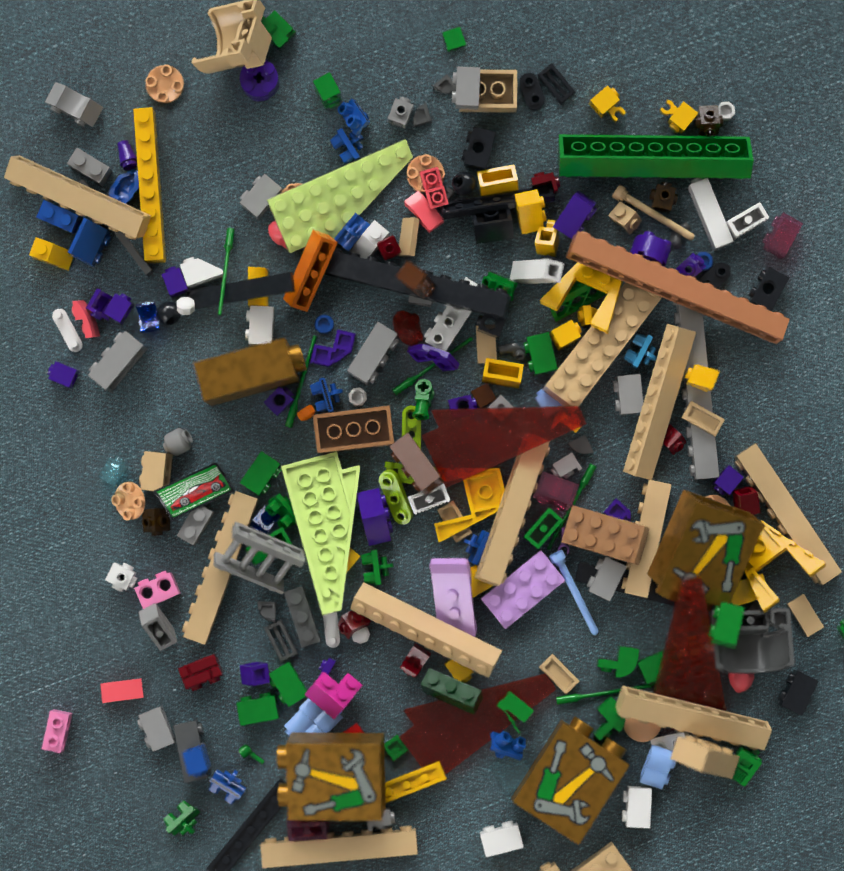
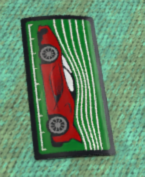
(194, 491)

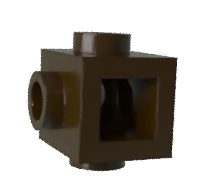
(708, 120)
(660, 203)
(155, 521)

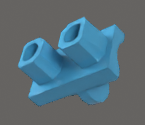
(635, 358)

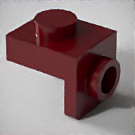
(542, 179)
(388, 248)
(673, 440)
(352, 622)
(415, 660)

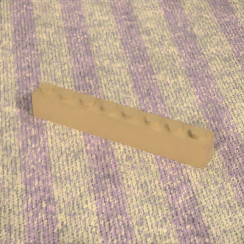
(77, 196)
(659, 402)
(784, 509)
(510, 515)
(216, 581)
(426, 630)
(693, 718)
(340, 847)

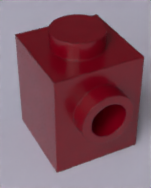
(746, 500)

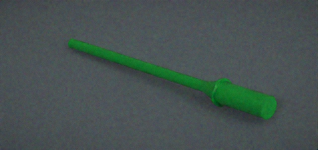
(228, 247)
(409, 381)
(294, 407)
(584, 482)
(576, 697)

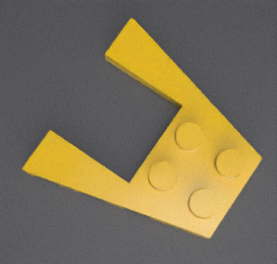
(594, 279)
(484, 497)
(768, 547)

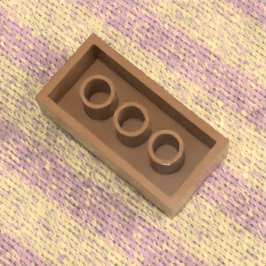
(353, 429)
(605, 535)

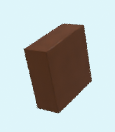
(483, 395)

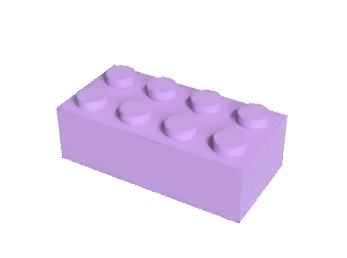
(523, 589)

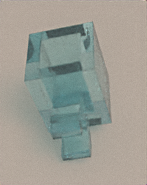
(113, 471)

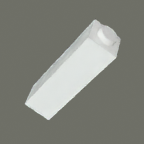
(710, 213)
(536, 271)

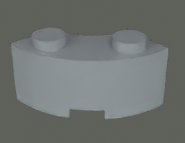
(73, 104)

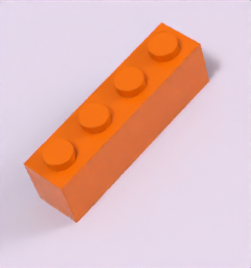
(311, 270)

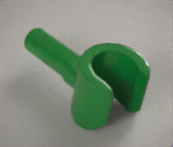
(245, 750)

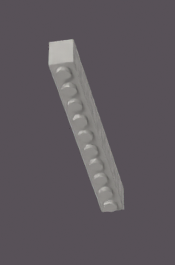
(702, 444)

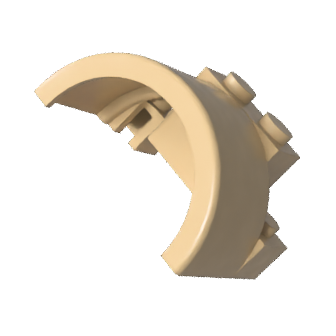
(239, 37)

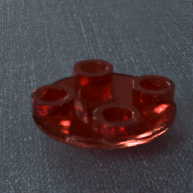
(407, 327)

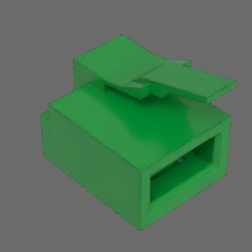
(278, 29)
(516, 707)
(747, 765)

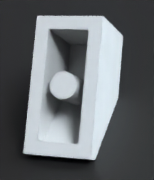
(368, 241)
(199, 272)

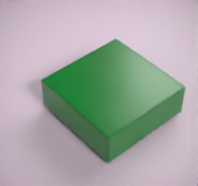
(454, 39)
(395, 747)

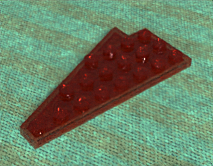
(484, 437)
(688, 656)
(453, 735)

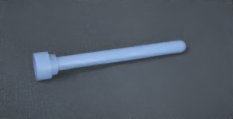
(558, 559)

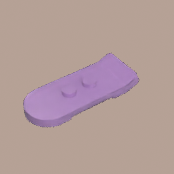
(453, 593)

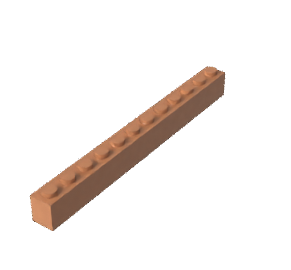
(677, 287)

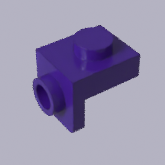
(98, 304)
(326, 666)

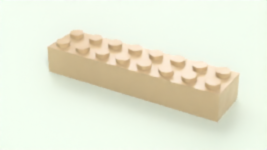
(598, 349)

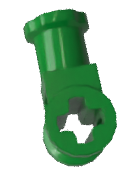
(423, 399)

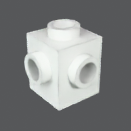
(115, 573)

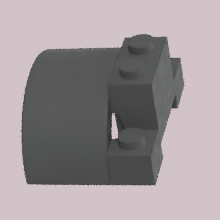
(756, 647)

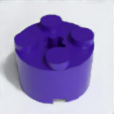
(266, 88)
(651, 247)

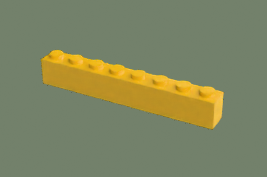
(149, 183)

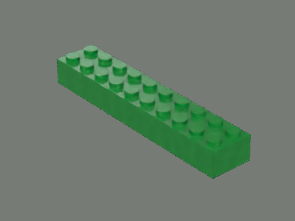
(655, 156)

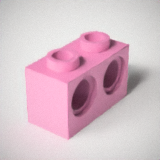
(159, 595)
(57, 731)

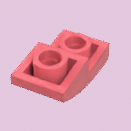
(433, 187)
(419, 206)
(89, 324)
(121, 690)

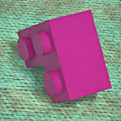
(333, 696)

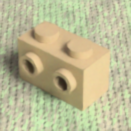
(155, 470)

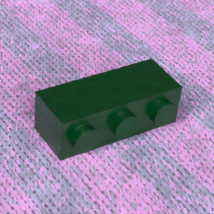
(451, 691)

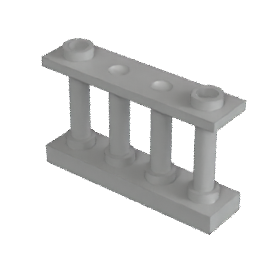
(259, 542)

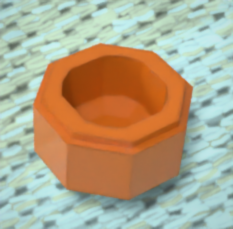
(306, 413)

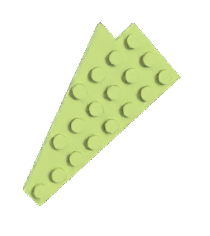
(335, 197)
(324, 513)

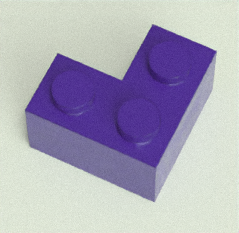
(575, 213)
(375, 516)

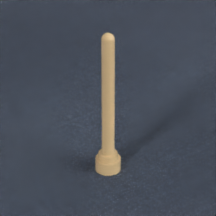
(622, 194)

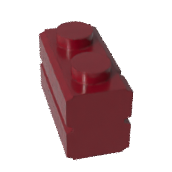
(200, 672)

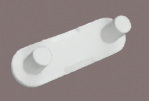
(67, 330)
(331, 629)

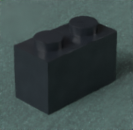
(797, 692)

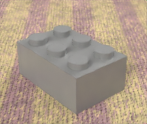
(373, 354)
(117, 361)

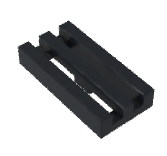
(565, 96)

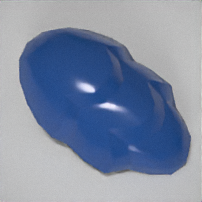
(125, 186)

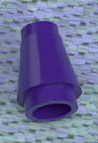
(127, 157)

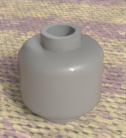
(177, 441)

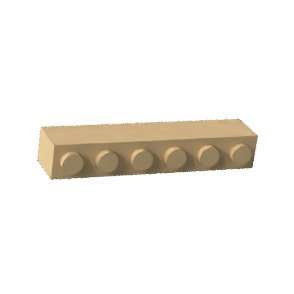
(652, 516)

